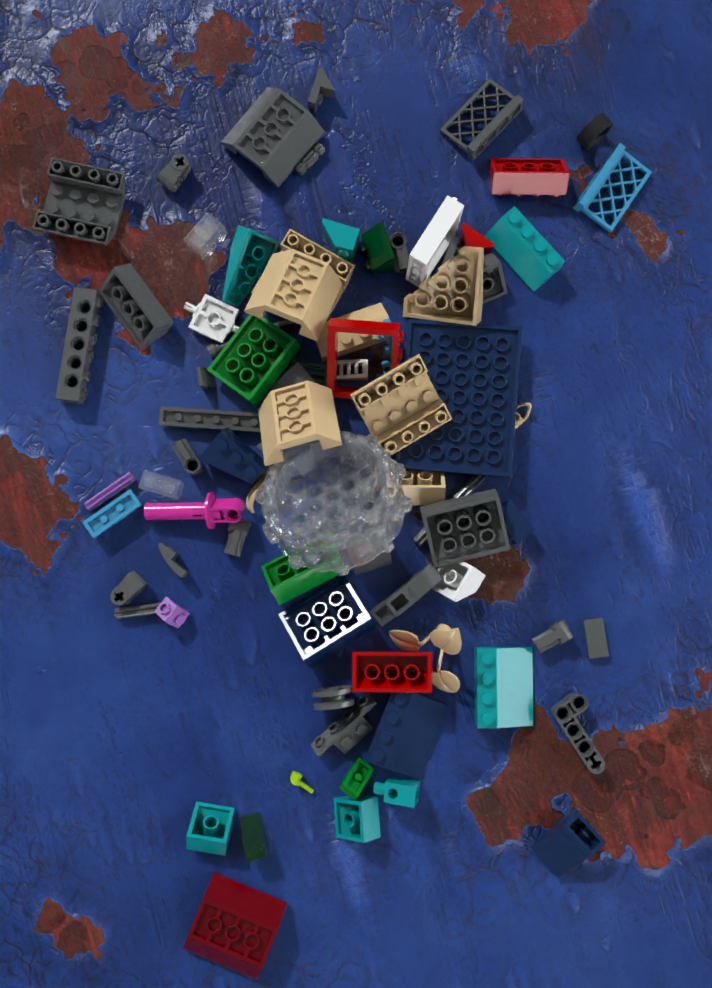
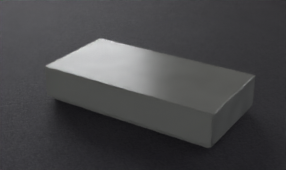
(595, 637)

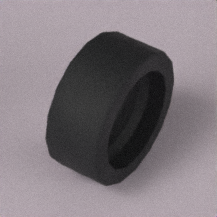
(594, 131)

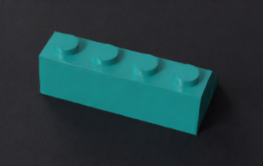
(524, 249)

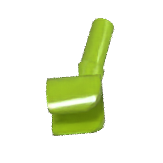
(296, 780)

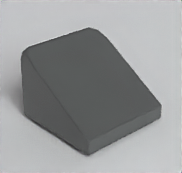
(205, 378)

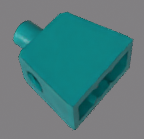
(406, 795)

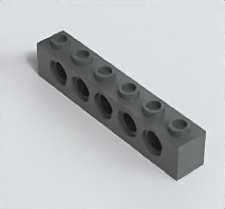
(81, 298)

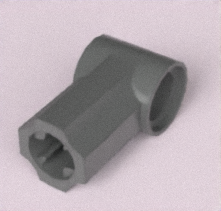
(400, 252)
(187, 457)
(236, 537)
(556, 634)

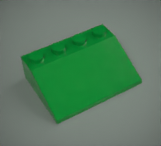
(254, 358)

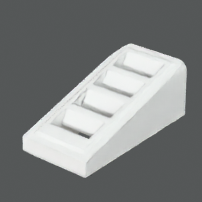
(356, 362)

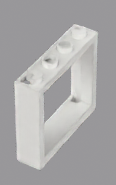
(434, 241)

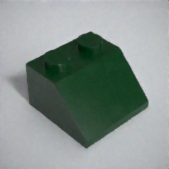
(377, 250)

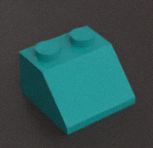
(341, 239)
(357, 819)
(210, 828)

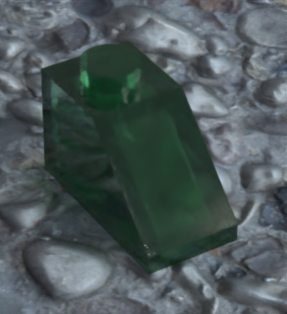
(254, 837)

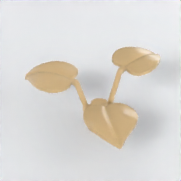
(442, 637)

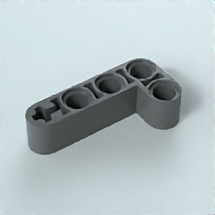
(580, 734)

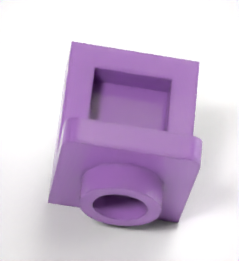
(171, 612)

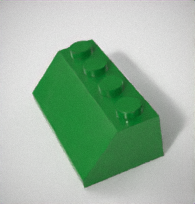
(288, 582)

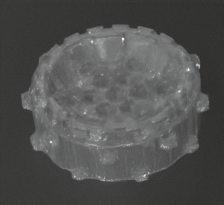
(304, 486)

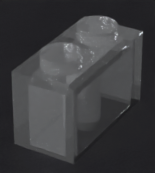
(205, 236)
(161, 485)

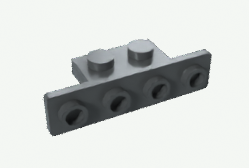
(347, 729)

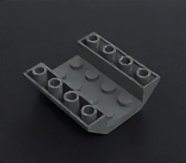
(274, 134)
(82, 202)

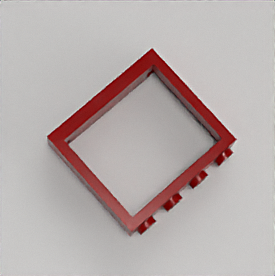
(360, 327)

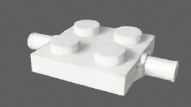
(213, 318)

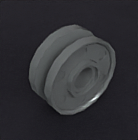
(332, 697)

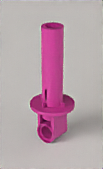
(210, 510)

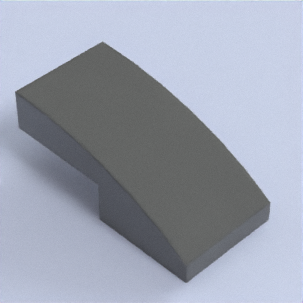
(170, 556)

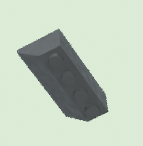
(135, 305)

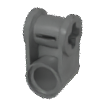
(172, 174)
(130, 587)

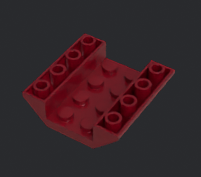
(235, 925)

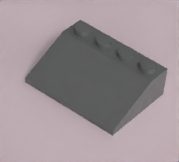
(465, 528)

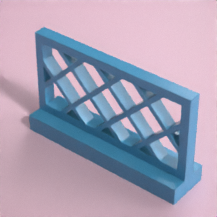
(603, 176)

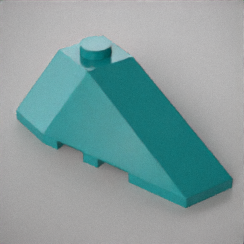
(247, 260)

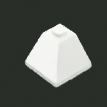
(458, 580)

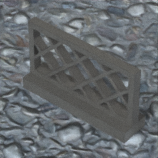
(495, 126)

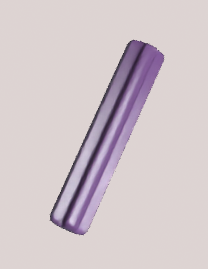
(109, 491)

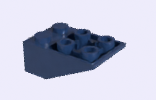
(568, 843)

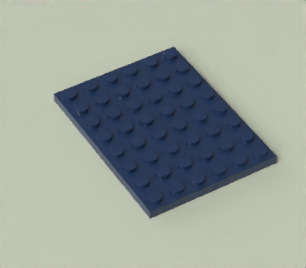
(478, 382)

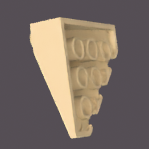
(451, 293)

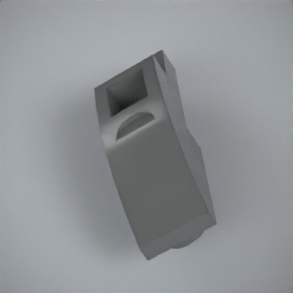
(406, 595)

